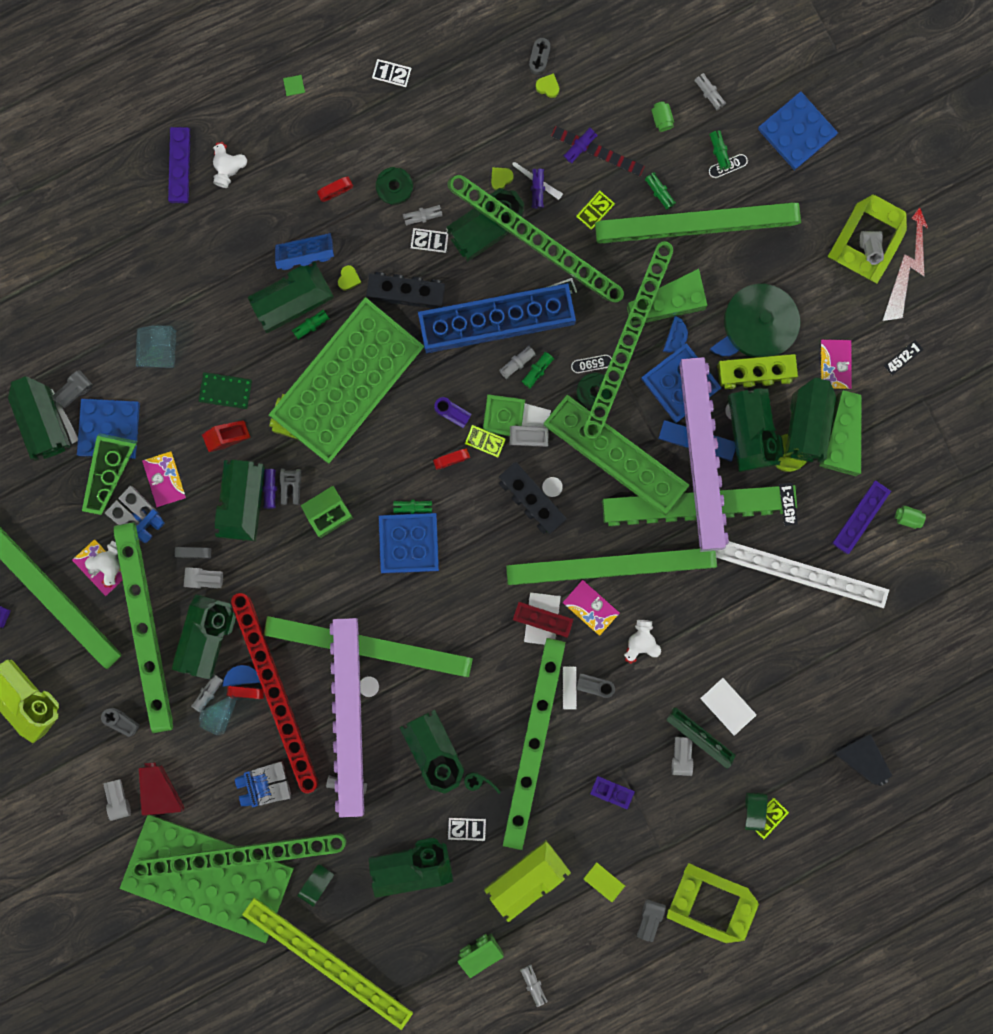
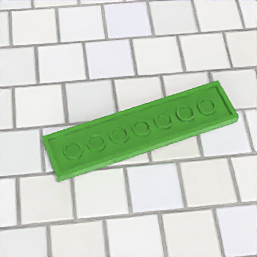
(617, 456)

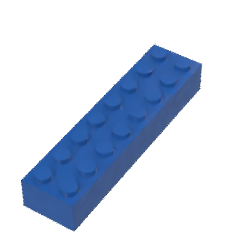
(497, 318)

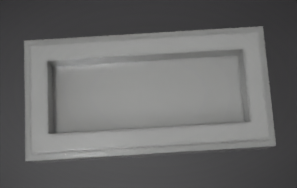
(528, 436)

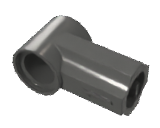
(76, 386)
(593, 685)
(652, 915)

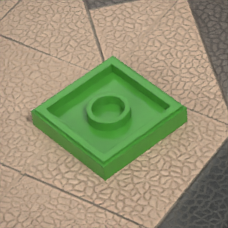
(502, 413)

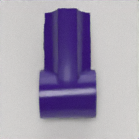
(454, 413)

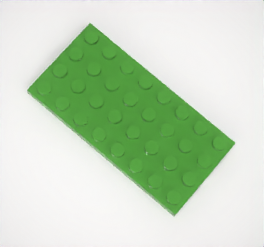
(346, 380)
(211, 894)

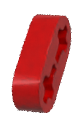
(335, 189)
(451, 459)
(245, 692)

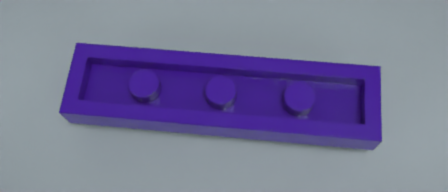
(179, 165)
(861, 517)

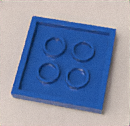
(797, 130)
(304, 251)
(666, 384)
(108, 418)
(408, 543)

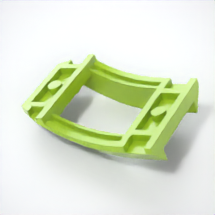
(856, 260)
(687, 894)

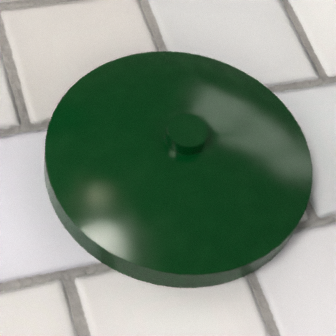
(762, 321)

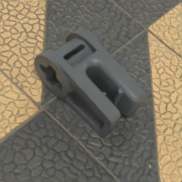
(295, 482)
(122, 722)

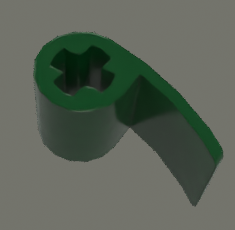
(480, 778)
(756, 810)
(315, 885)

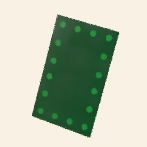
(225, 390)

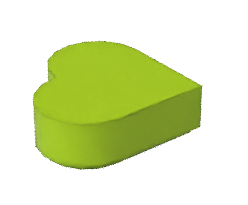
(548, 85)
(501, 177)
(348, 279)

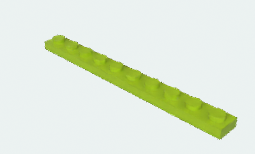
(327, 963)

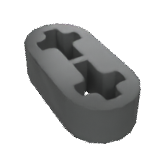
(535, 55)
(188, 552)

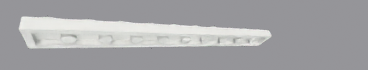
(804, 574)

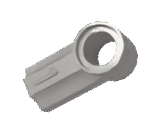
(872, 245)
(201, 578)
(682, 762)
(117, 805)

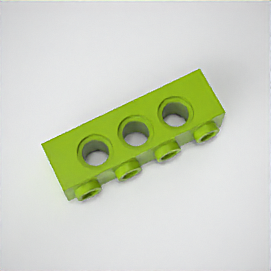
(786, 364)

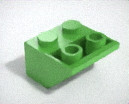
(326, 512)
(480, 955)

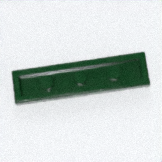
(701, 737)

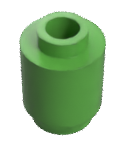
(662, 116)
(910, 517)

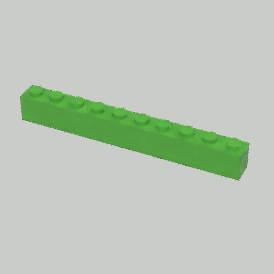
(735, 502)

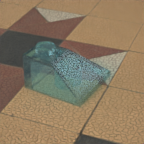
(155, 346)
(217, 716)

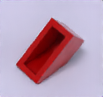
(225, 435)

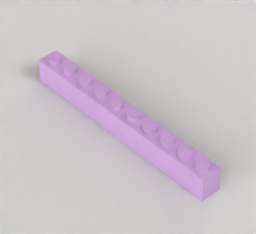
(702, 454)
(348, 717)

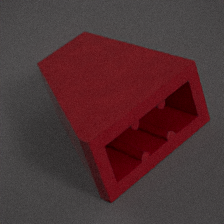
(157, 791)

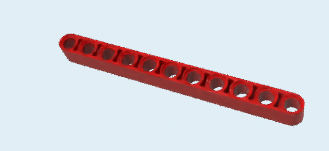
(267, 685)

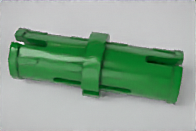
(720, 150)
(660, 191)
(310, 324)
(537, 370)
(412, 506)

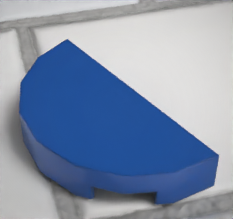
(677, 336)
(724, 348)
(241, 675)

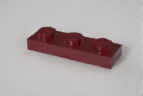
(543, 619)

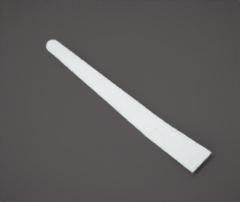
(548, 188)
(70, 430)

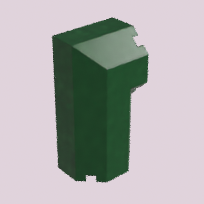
(477, 232)
(290, 297)
(37, 418)
(811, 421)
(754, 430)
(240, 500)
(202, 636)
(433, 752)
(411, 869)

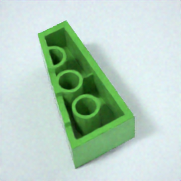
(675, 299)
(845, 435)
(107, 466)

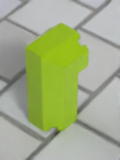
(24, 705)
(526, 880)

